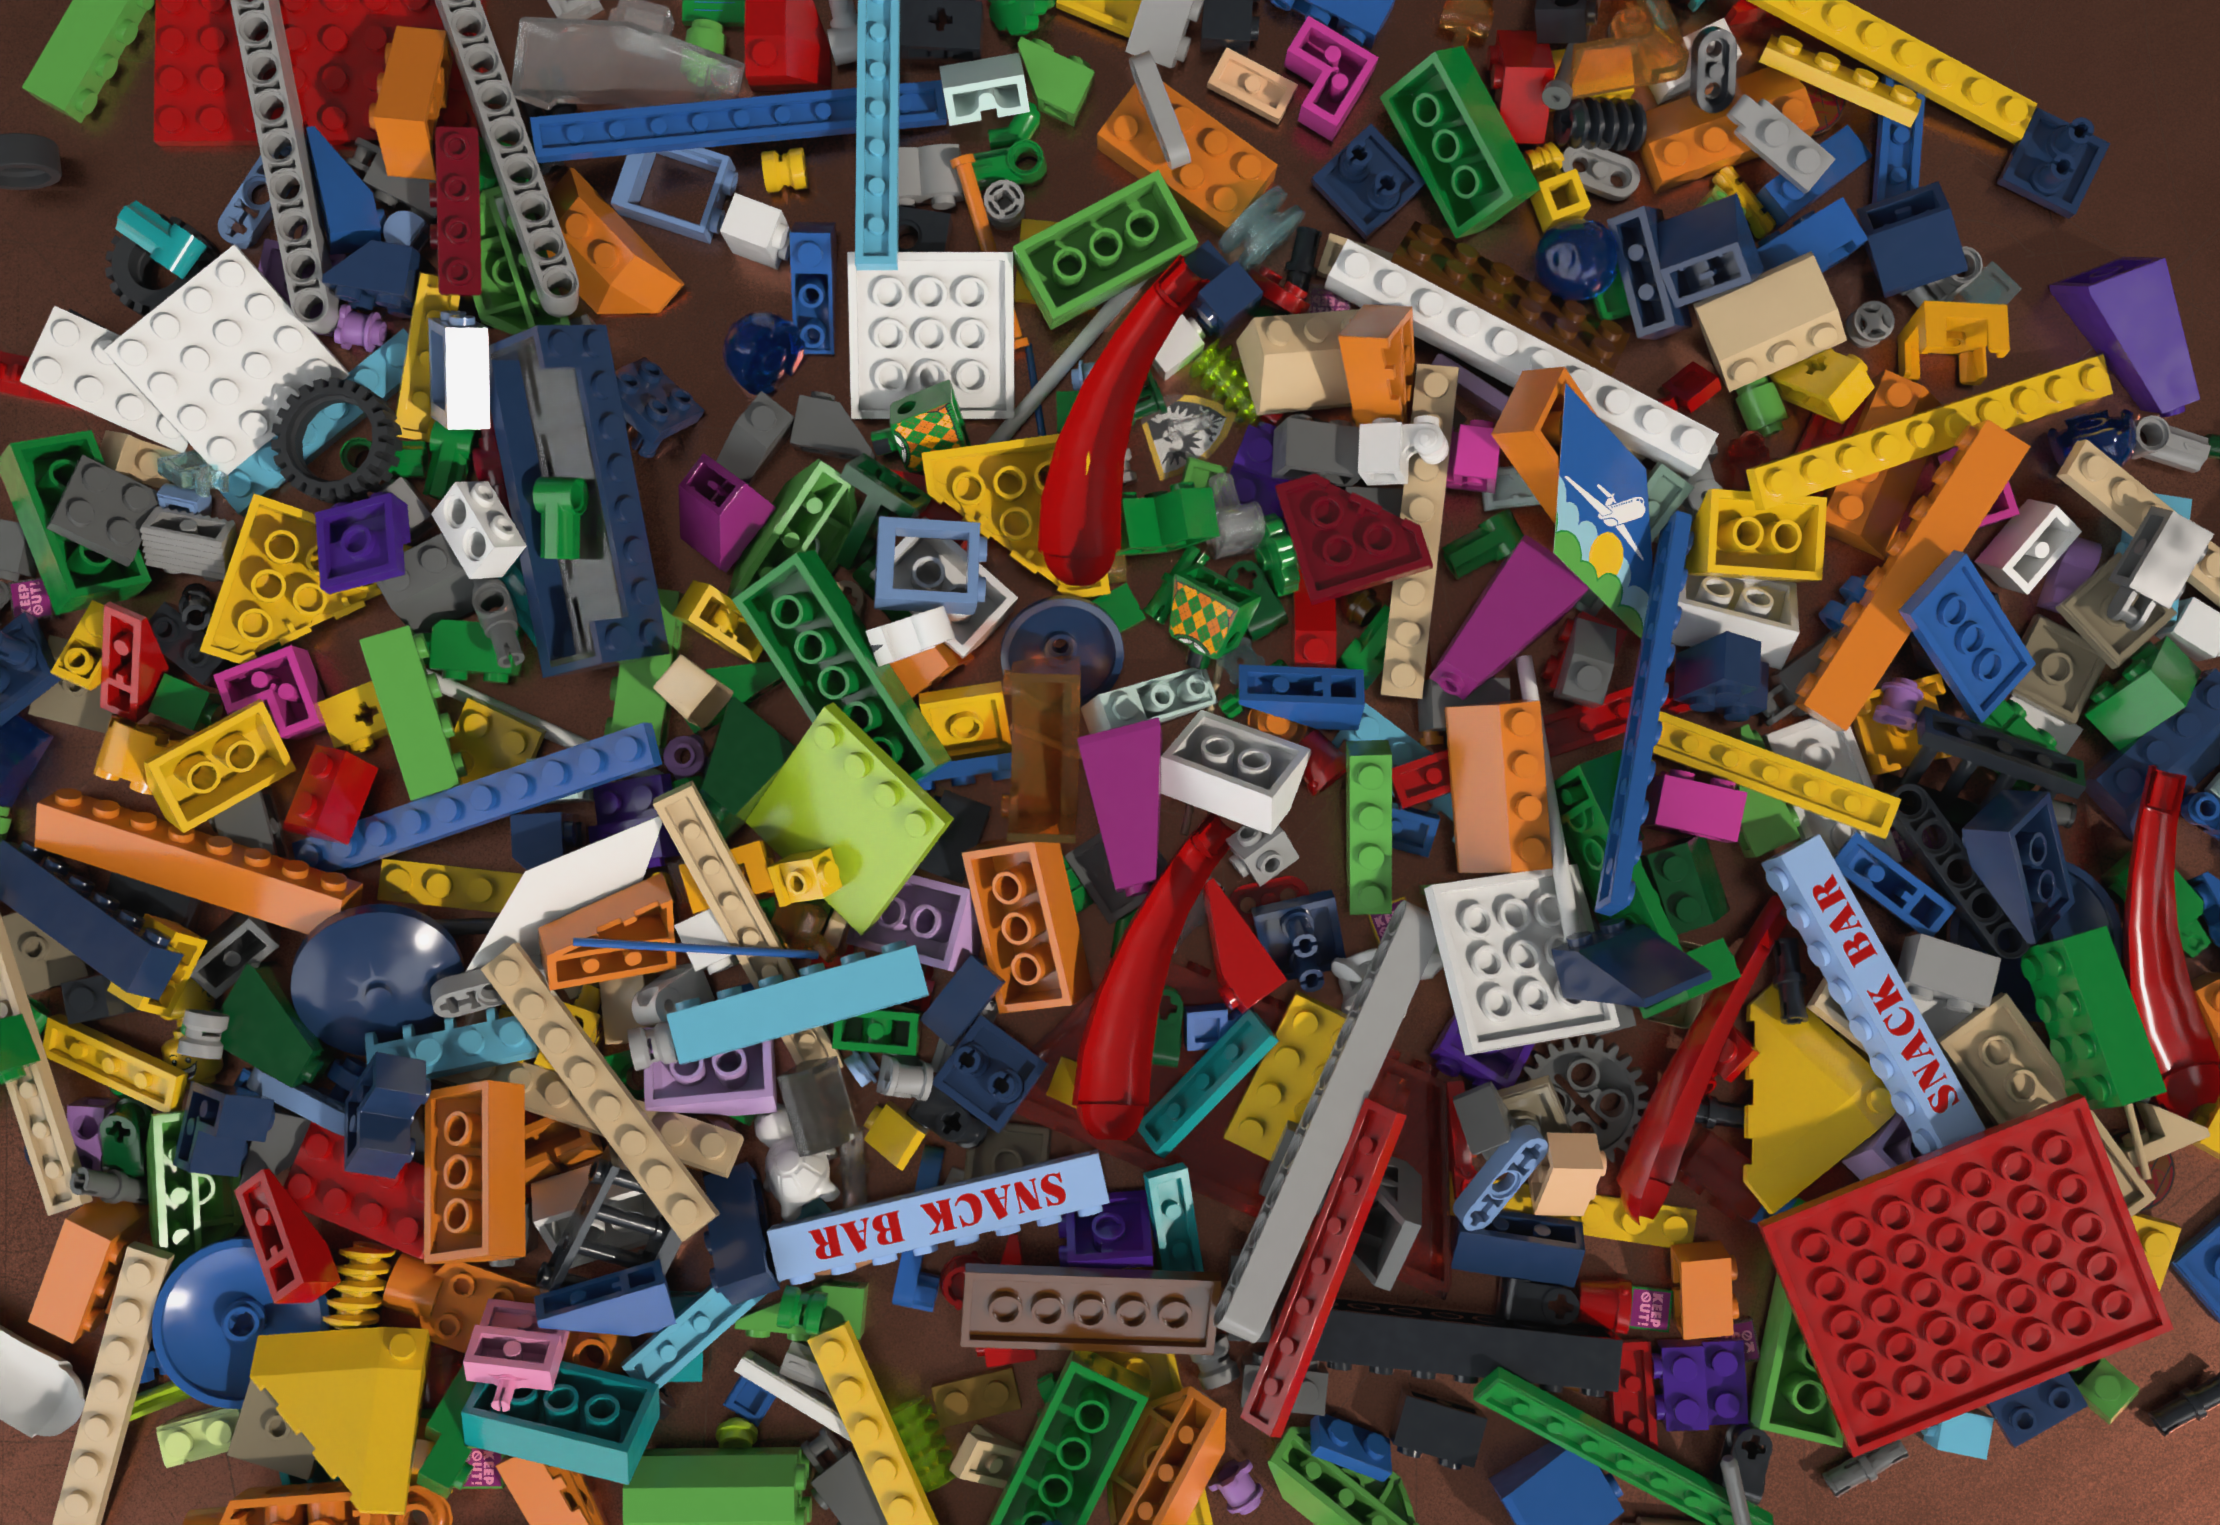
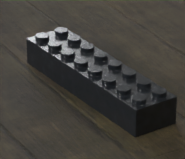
(1466, 1345)

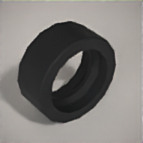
(28, 161)

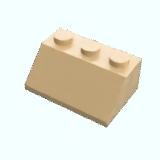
(1770, 322)
(1295, 362)

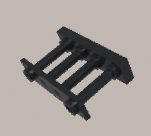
(1986, 748)
(662, 1241)

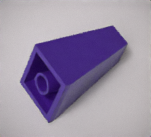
(2134, 321)

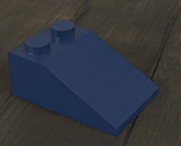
(2021, 859)
(1624, 966)

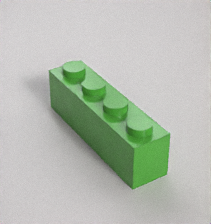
(84, 53)
(633, 688)
(412, 713)
(1369, 827)

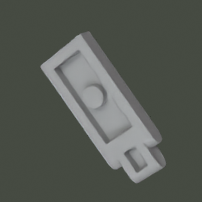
(1780, 142)

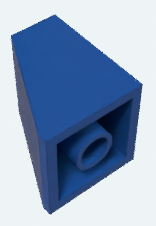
(1557, 1490)

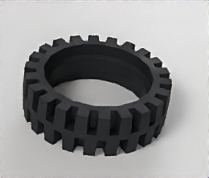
(300, 414)

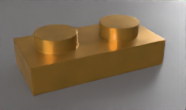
(976, 1396)

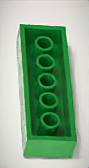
(828, 659)
(1073, 1443)

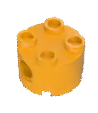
(128, 746)

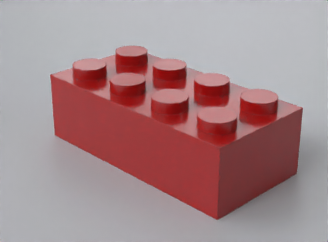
(363, 1203)

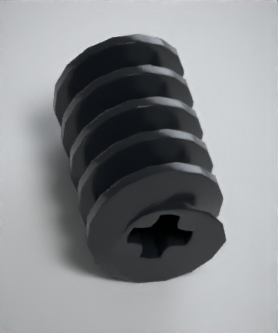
(1601, 123)

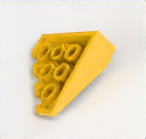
(1003, 492)
(274, 585)
(1808, 1105)
(354, 1401)

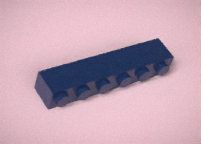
(86, 920)

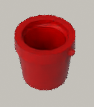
(1325, 763)
(952, 1277)
(1605, 1304)

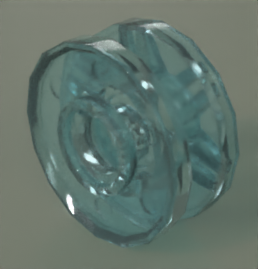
(1261, 228)

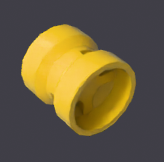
(784, 169)

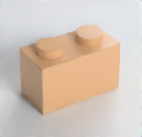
(1567, 1174)

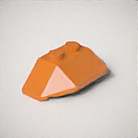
(610, 259)
(1167, 1460)

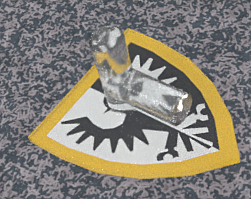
(1190, 429)

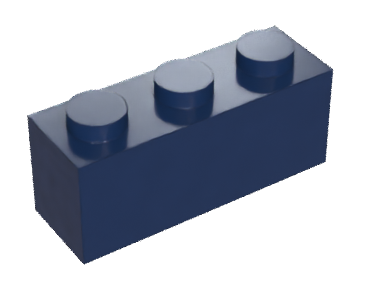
(1641, 275)
(739, 1236)
(1521, 1248)

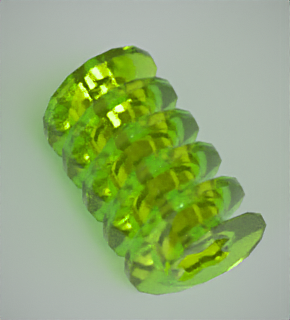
(1227, 378)
(921, 1444)

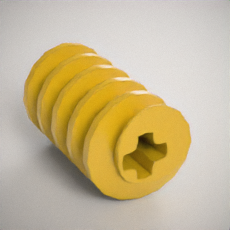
(359, 1285)

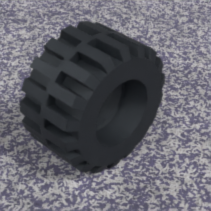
(133, 269)

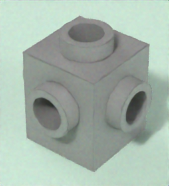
(1261, 854)

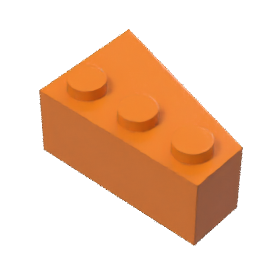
(411, 100)
(1380, 363)
(631, 914)
(86, 1267)
(549, 1493)

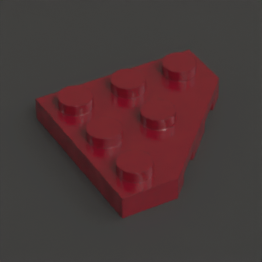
(1347, 539)

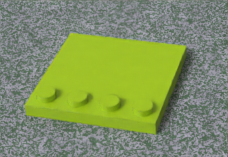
(861, 804)

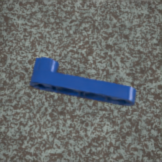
(913, 1287)

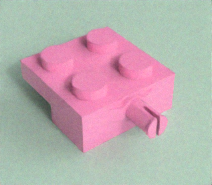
(513, 1351)

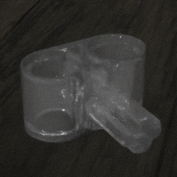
(1239, 524)

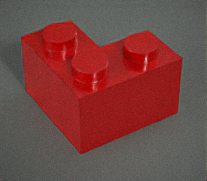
(1519, 75)

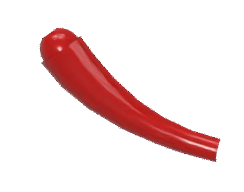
(1081, 510)
(2155, 955)
(1122, 1023)
(1670, 1114)

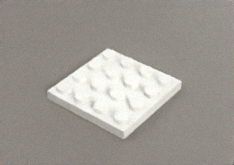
(930, 325)
(223, 359)
(1500, 961)

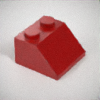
(330, 795)

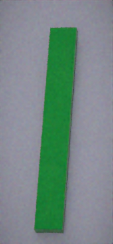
(1609, 1449)

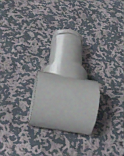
(843, 31)

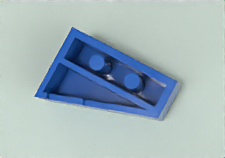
(1828, 234)

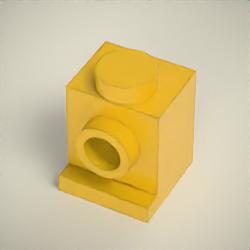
(805, 876)

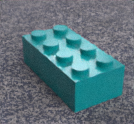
(585, 1425)

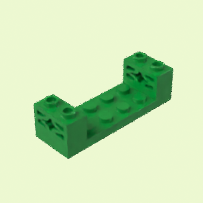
(1585, 811)

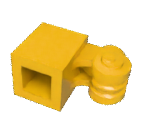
(1560, 193)

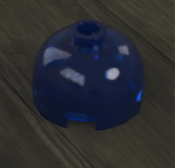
(1576, 259)
(762, 350)
(2111, 435)

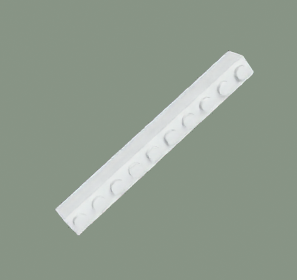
(1507, 351)

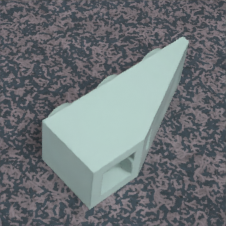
(1159, 697)

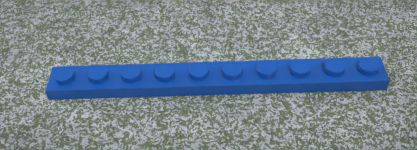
(722, 122)
(1643, 728)
(487, 799)

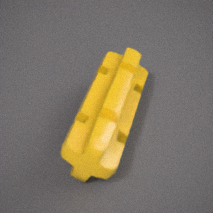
(1760, 223)

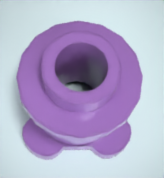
(359, 329)
(1898, 703)
(698, 758)
(1237, 1487)

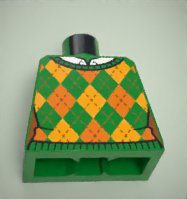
(923, 424)
(1209, 614)

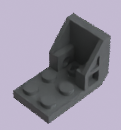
(1391, 1220)

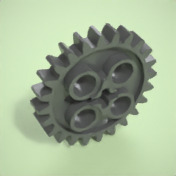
(1607, 1076)

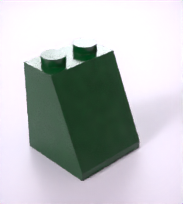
(741, 766)
(1686, 883)
(268, 1030)

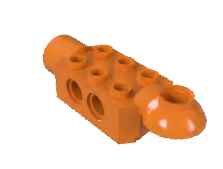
(454, 1297)
(315, 1505)

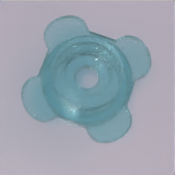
(1243, 651)

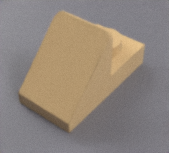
(134, 458)
(2164, 1133)
(986, 1457)

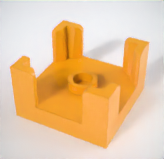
(1957, 330)
(1888, 746)
(752, 856)

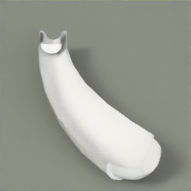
(37, 1388)

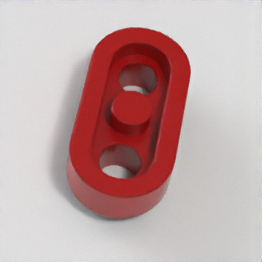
(1288, 297)
(1266, 894)

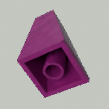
(1514, 610)
(1126, 796)

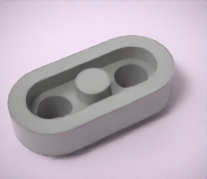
(1599, 168)

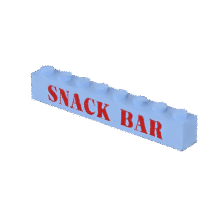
(1871, 995)
(938, 1215)

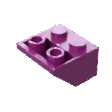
(719, 512)

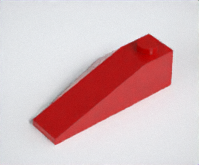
(785, 46)

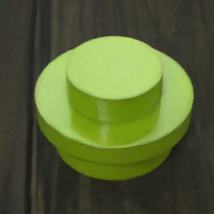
(736, 1433)

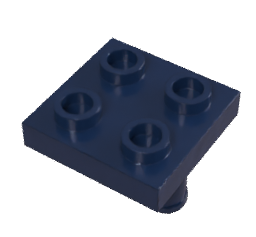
(2054, 162)
(1368, 182)
(653, 405)
(23, 665)
(1301, 936)
(990, 1073)
(2036, 1408)

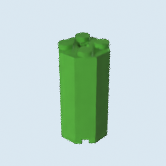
(719, 1487)

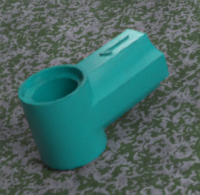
(166, 242)

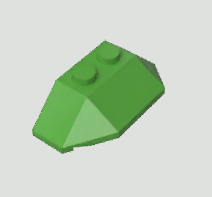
(508, 291)
(810, 514)
(184, 1206)
(1334, 1493)

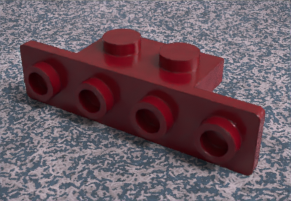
(458, 211)

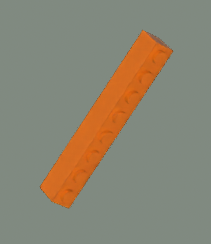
(1939, 525)
(191, 862)

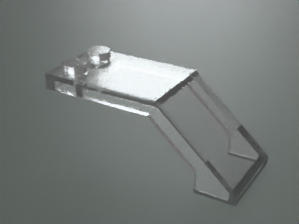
(615, 65)

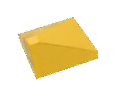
(1063, 1081)

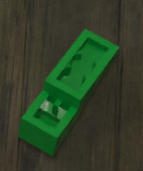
(449, 1458)

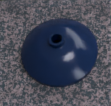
(1088, 634)

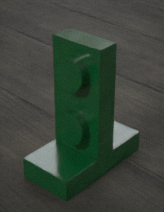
(886, 495)

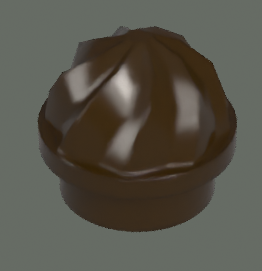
(1360, 606)

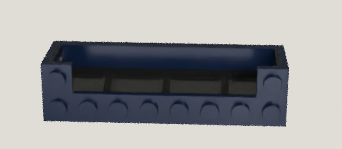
(564, 417)

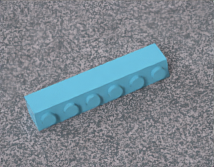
(796, 1004)

